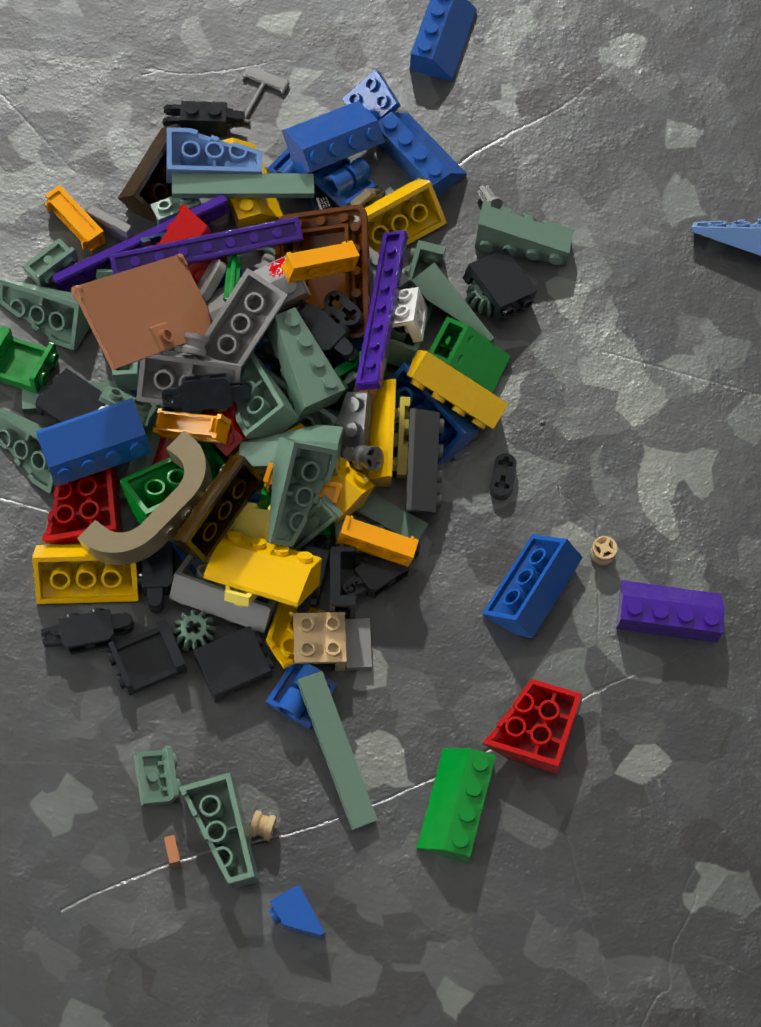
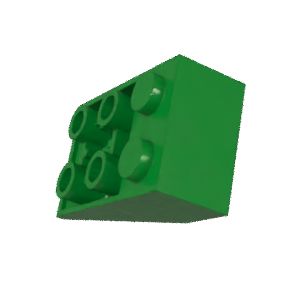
(470, 353)

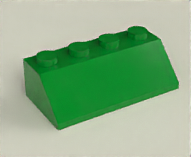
(152, 485)
(456, 803)

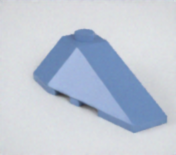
(199, 153)

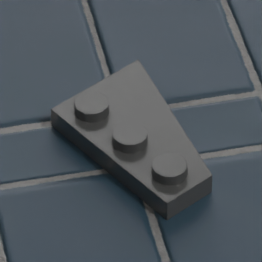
(355, 420)

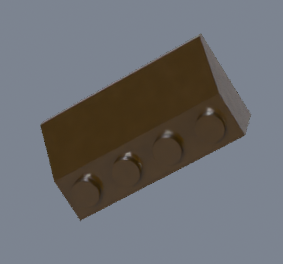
(149, 179)
(218, 508)

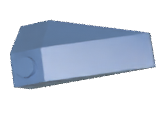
(738, 234)

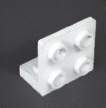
(411, 313)

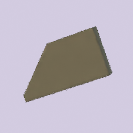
(368, 197)

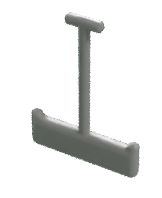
(265, 79)

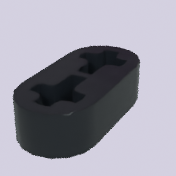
(347, 306)
(508, 477)

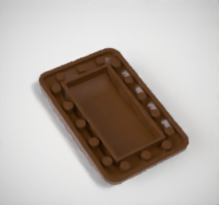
(330, 228)

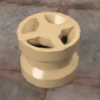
(605, 545)
(262, 825)

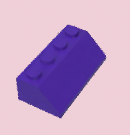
(670, 611)

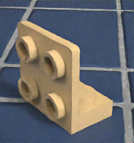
(320, 638)

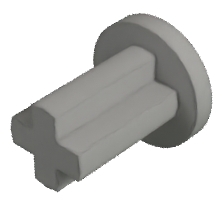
(486, 193)

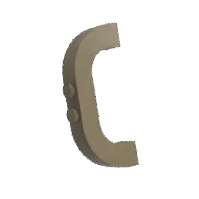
(164, 521)

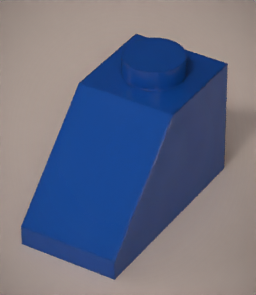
(295, 913)

